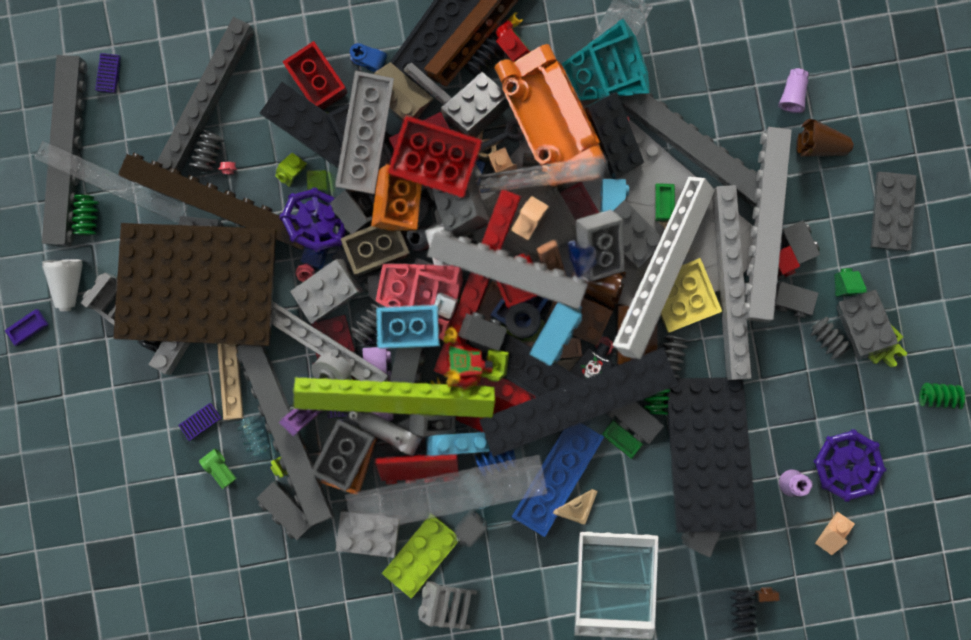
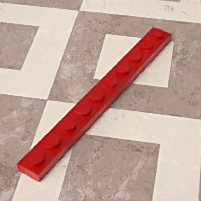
(476, 283)

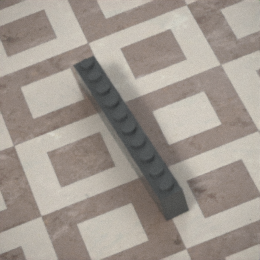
(206, 95)
(64, 134)
(692, 144)
(291, 448)

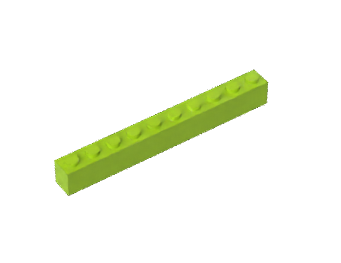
(393, 397)

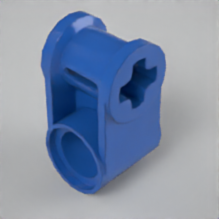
(370, 59)

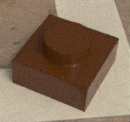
(766, 594)

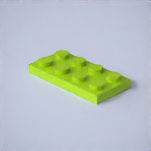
(421, 556)

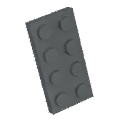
(893, 211)

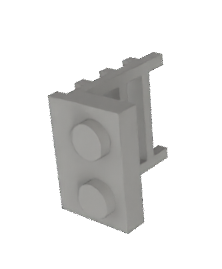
(101, 295)
(436, 602)

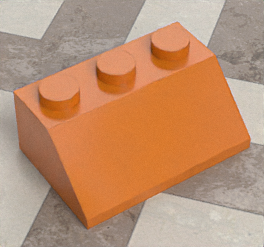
(395, 202)

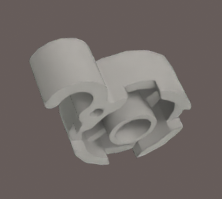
(331, 368)

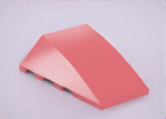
(419, 286)

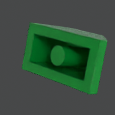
(849, 283)

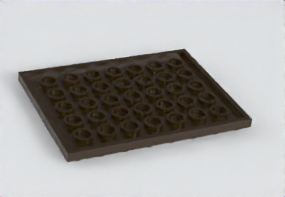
(195, 284)

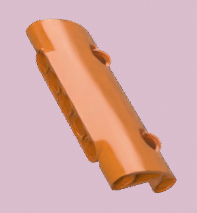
(548, 108)

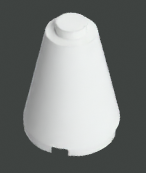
(63, 281)

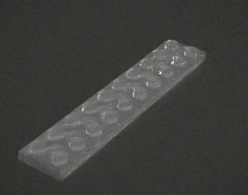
(446, 494)

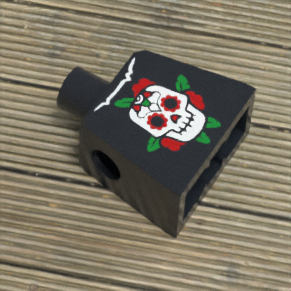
(592, 362)

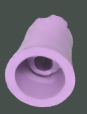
(795, 91)
(790, 479)

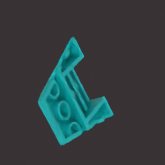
(609, 65)

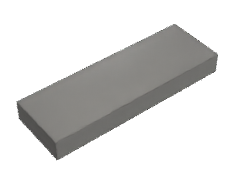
(427, 83)

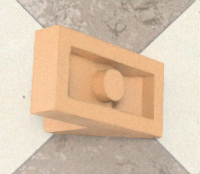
(501, 161)
(529, 217)
(835, 533)

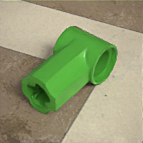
(215, 464)

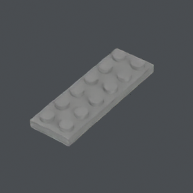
(364, 132)

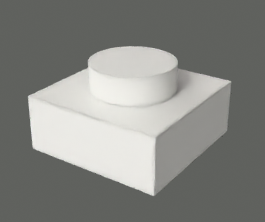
(446, 305)

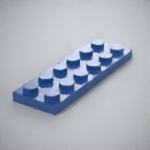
(561, 473)

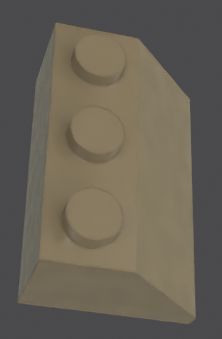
(406, 95)

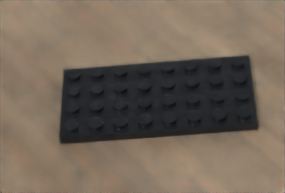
(710, 456)

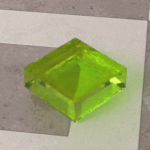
(317, 179)

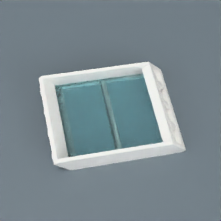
(616, 585)

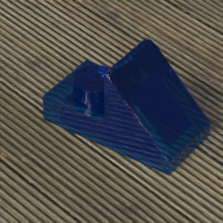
(581, 259)

